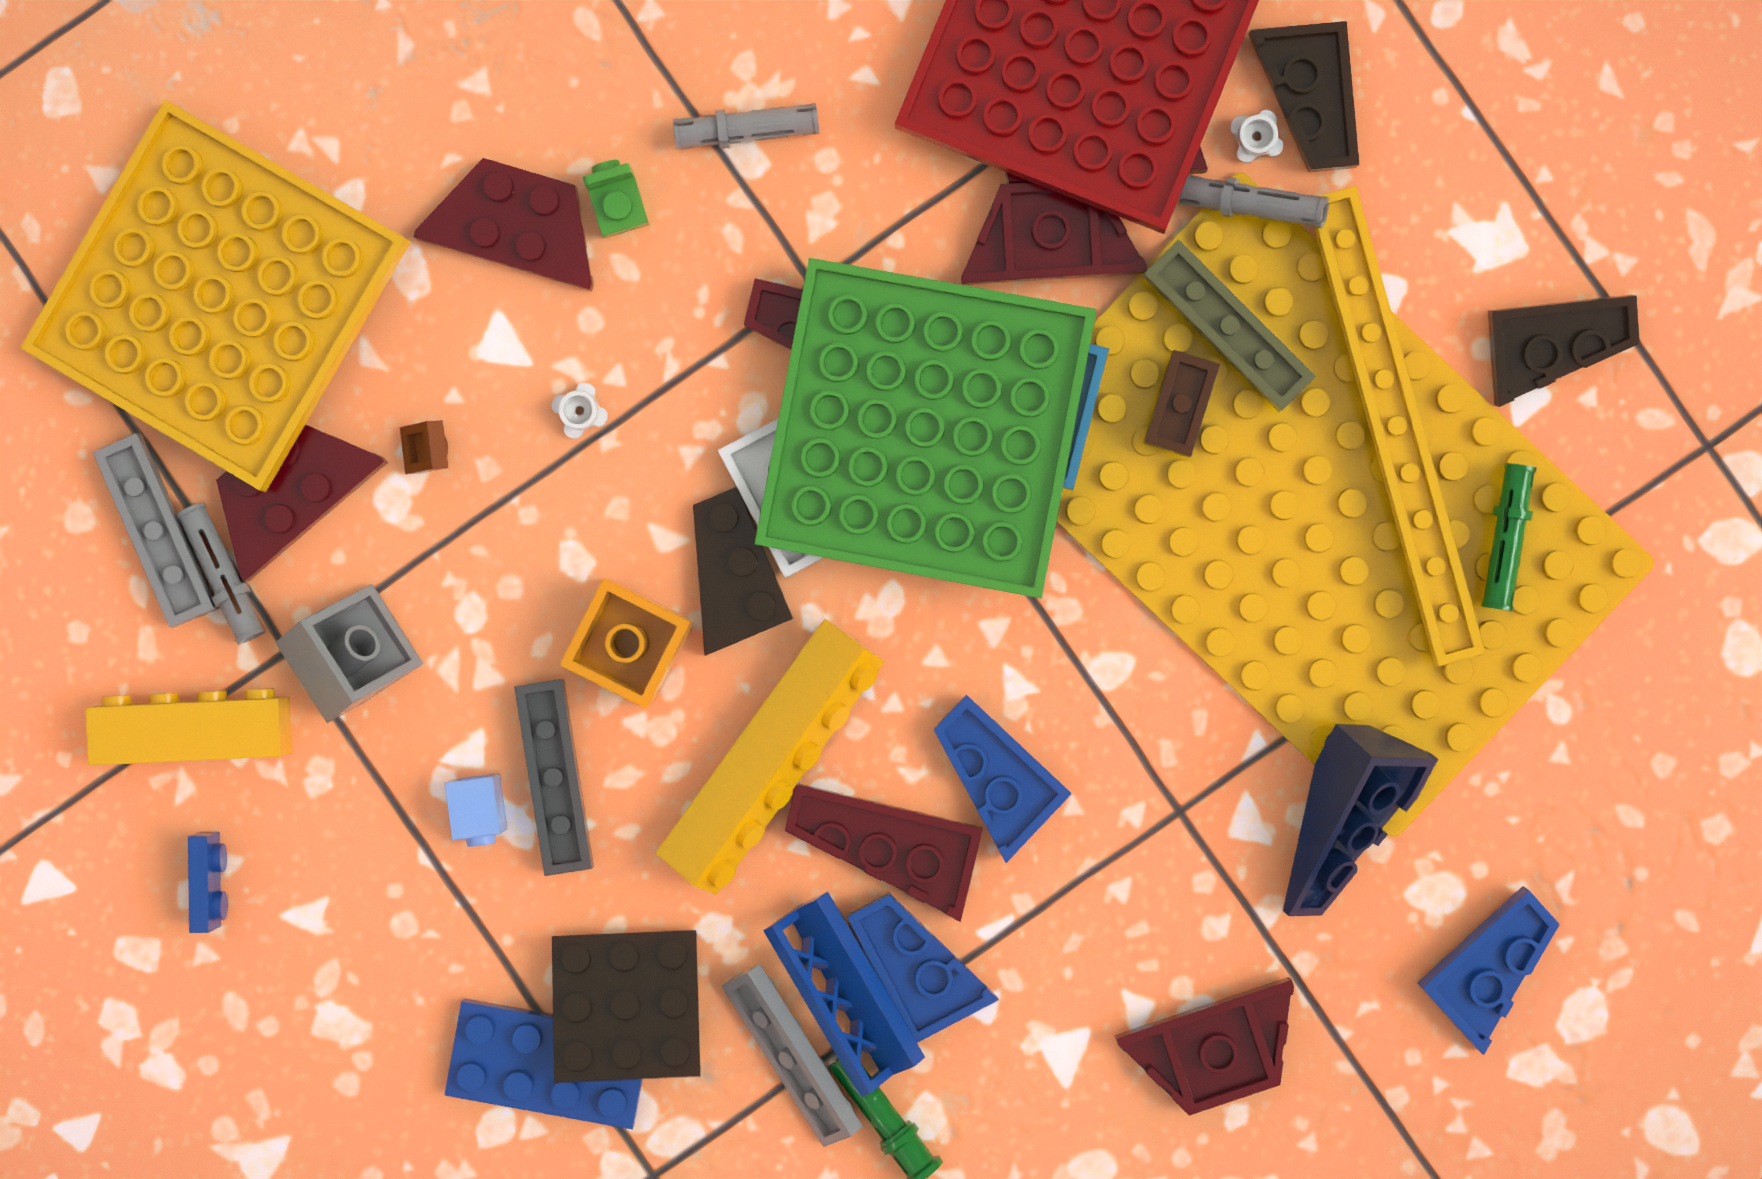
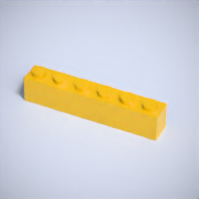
(770, 758)

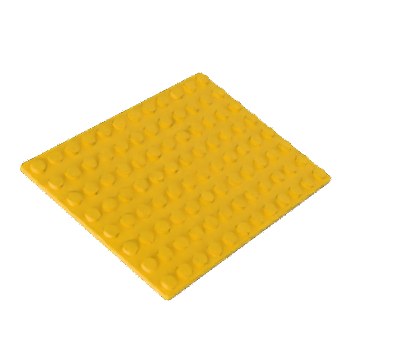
(1280, 531)

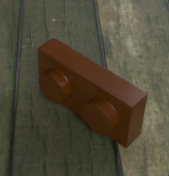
(1181, 403)

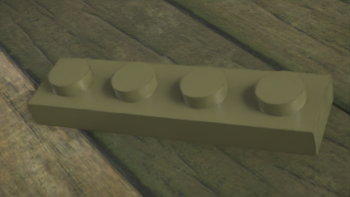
(1229, 325)

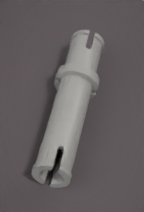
(745, 126)
(1233, 198)
(243, 625)

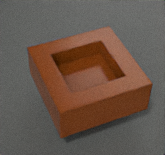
(424, 447)

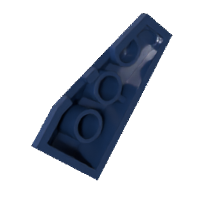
(1350, 799)

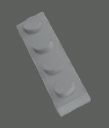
(155, 530)
(792, 1056)

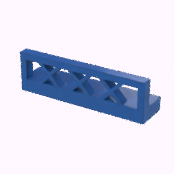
(850, 988)

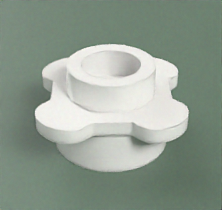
(1262, 123)
(592, 415)

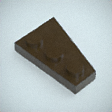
(1314, 90)
(1554, 339)
(734, 574)

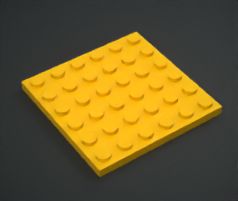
(215, 295)

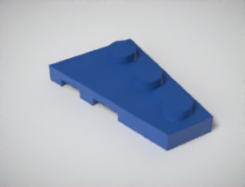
(1000, 776)

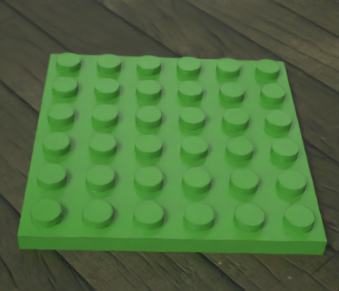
(925, 427)

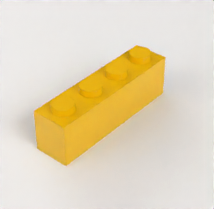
(188, 729)

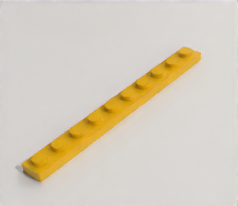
(1397, 431)

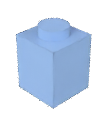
(476, 809)

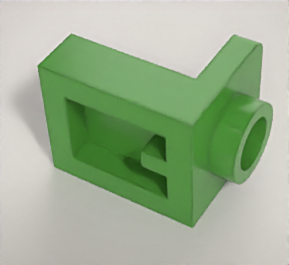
(615, 198)

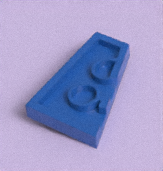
(1488, 966)
(917, 969)

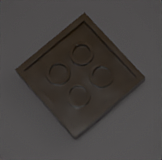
(625, 1006)

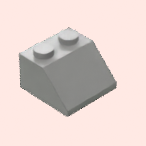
(348, 652)

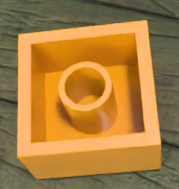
(627, 643)

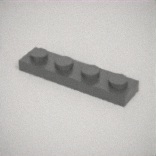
(554, 777)

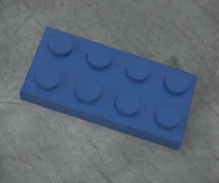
(508, 1061)

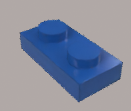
(206, 900)

